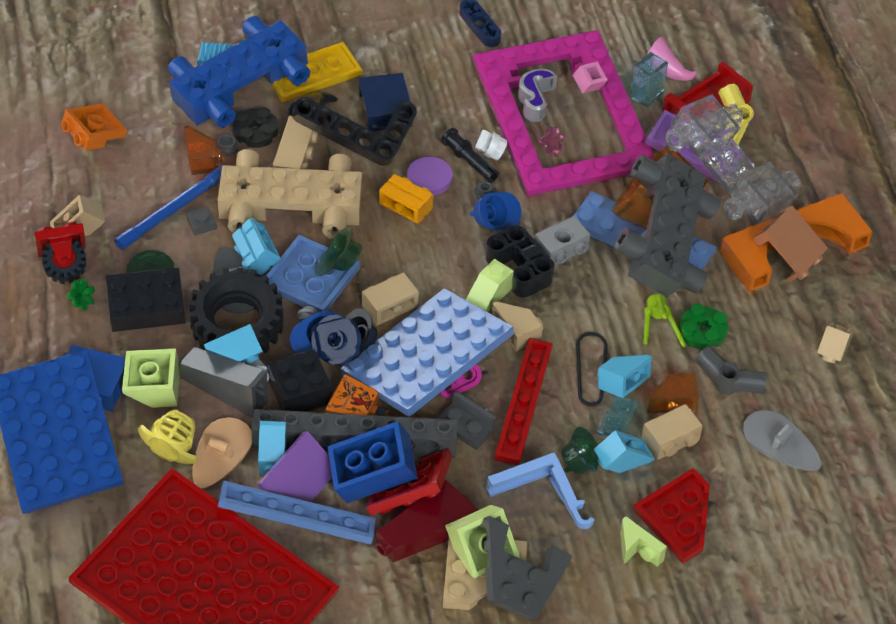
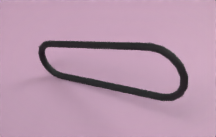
(579, 366)

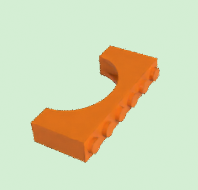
(830, 219)

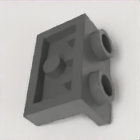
(473, 422)

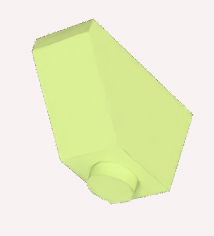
(491, 285)

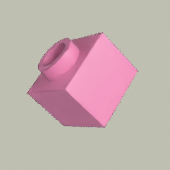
(590, 77)

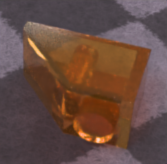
(201, 151)
(673, 393)

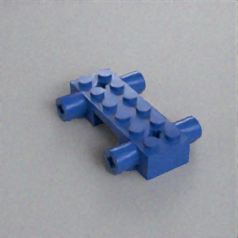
(209, 87)

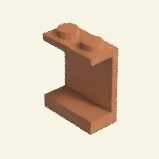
(793, 241)

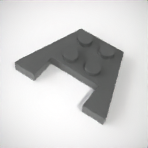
(514, 582)

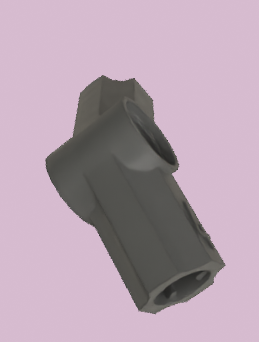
(728, 375)

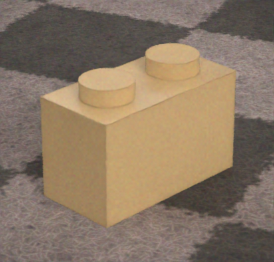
(390, 298)
(672, 432)

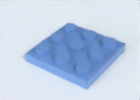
(299, 283)

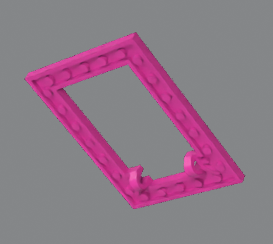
(499, 75)

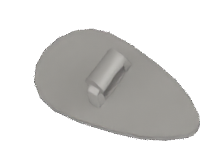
(780, 440)

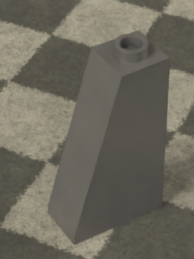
(226, 379)

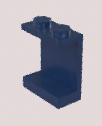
(381, 98)

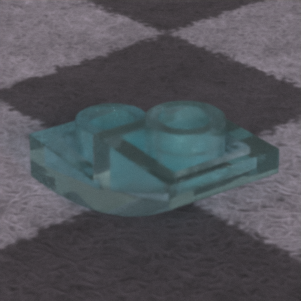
(618, 416)

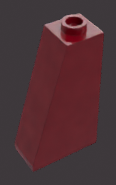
(423, 524)

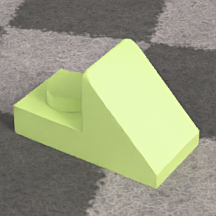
(638, 540)

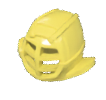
(171, 437)

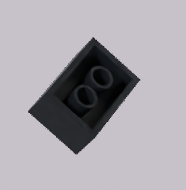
(145, 299)

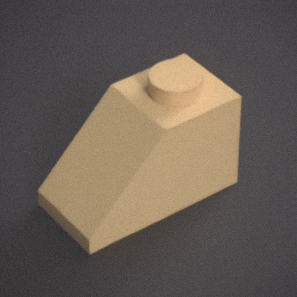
(81, 211)
(523, 323)
(835, 342)

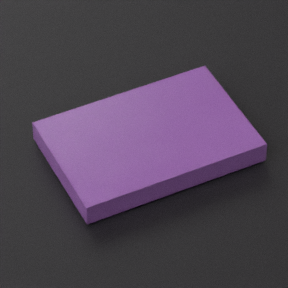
(300, 470)

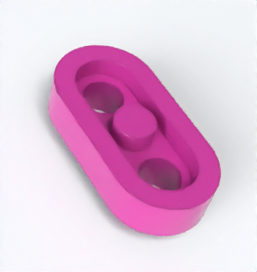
(462, 384)

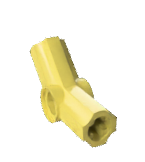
(732, 95)

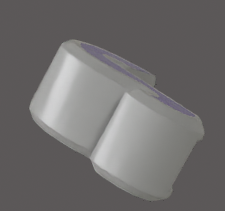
(530, 92)

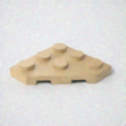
(460, 588)

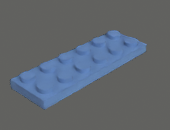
(605, 226)

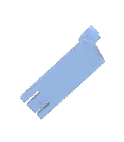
(534, 470)

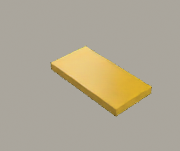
(327, 68)

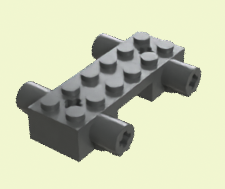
(663, 251)

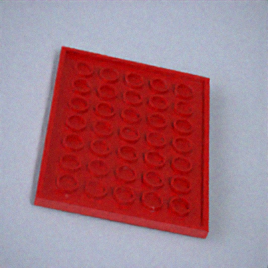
(198, 564)

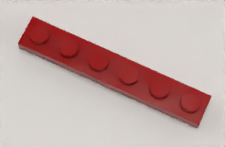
(523, 402)

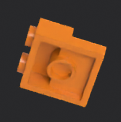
(92, 126)

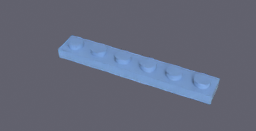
(296, 512)

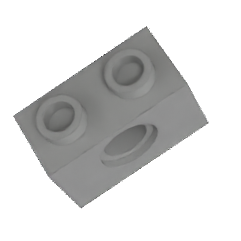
(564, 240)

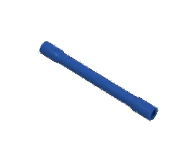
(134, 233)

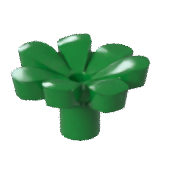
(80, 294)

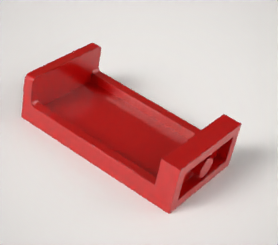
(724, 76)

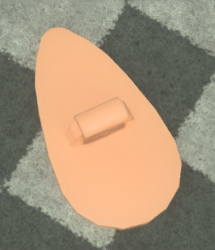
(220, 451)

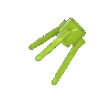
(659, 309)

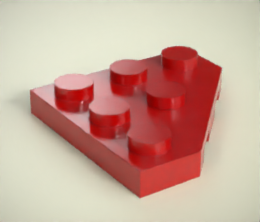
(431, 476)
(678, 514)

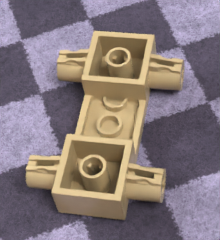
(330, 194)

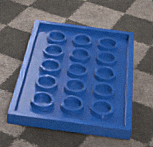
(56, 432)

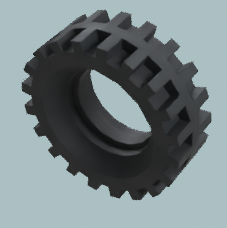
(236, 288)

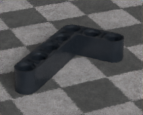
(356, 131)

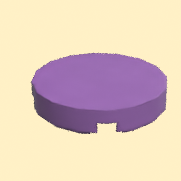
(430, 173)

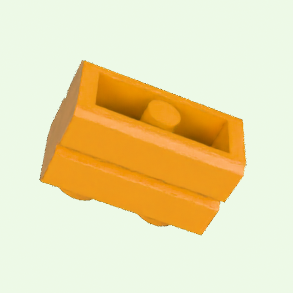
(406, 198)

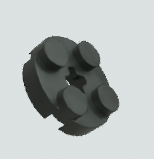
(255, 117)

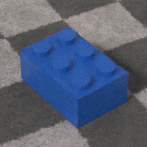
(372, 462)

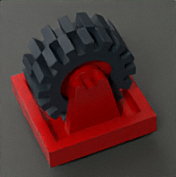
(62, 251)

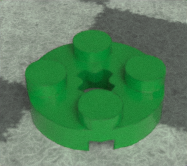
(707, 316)

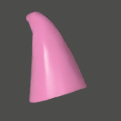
(675, 69)

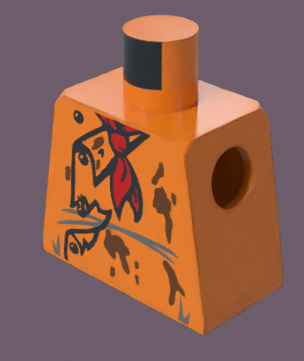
(355, 399)

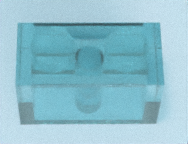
(648, 79)

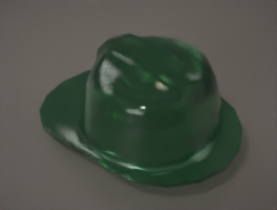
(341, 253)
(580, 452)

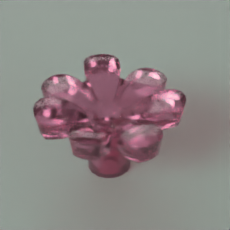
(552, 141)

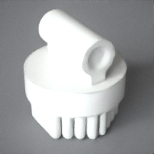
(491, 144)

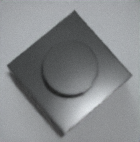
(201, 221)

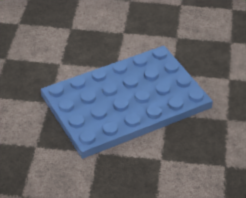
(428, 351)

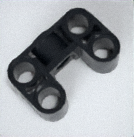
(534, 266)

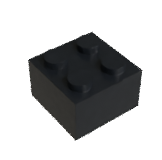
(300, 382)

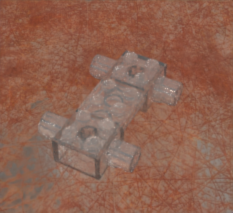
(710, 133)

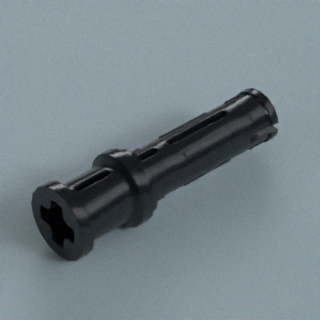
(463, 149)

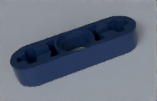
(480, 31)

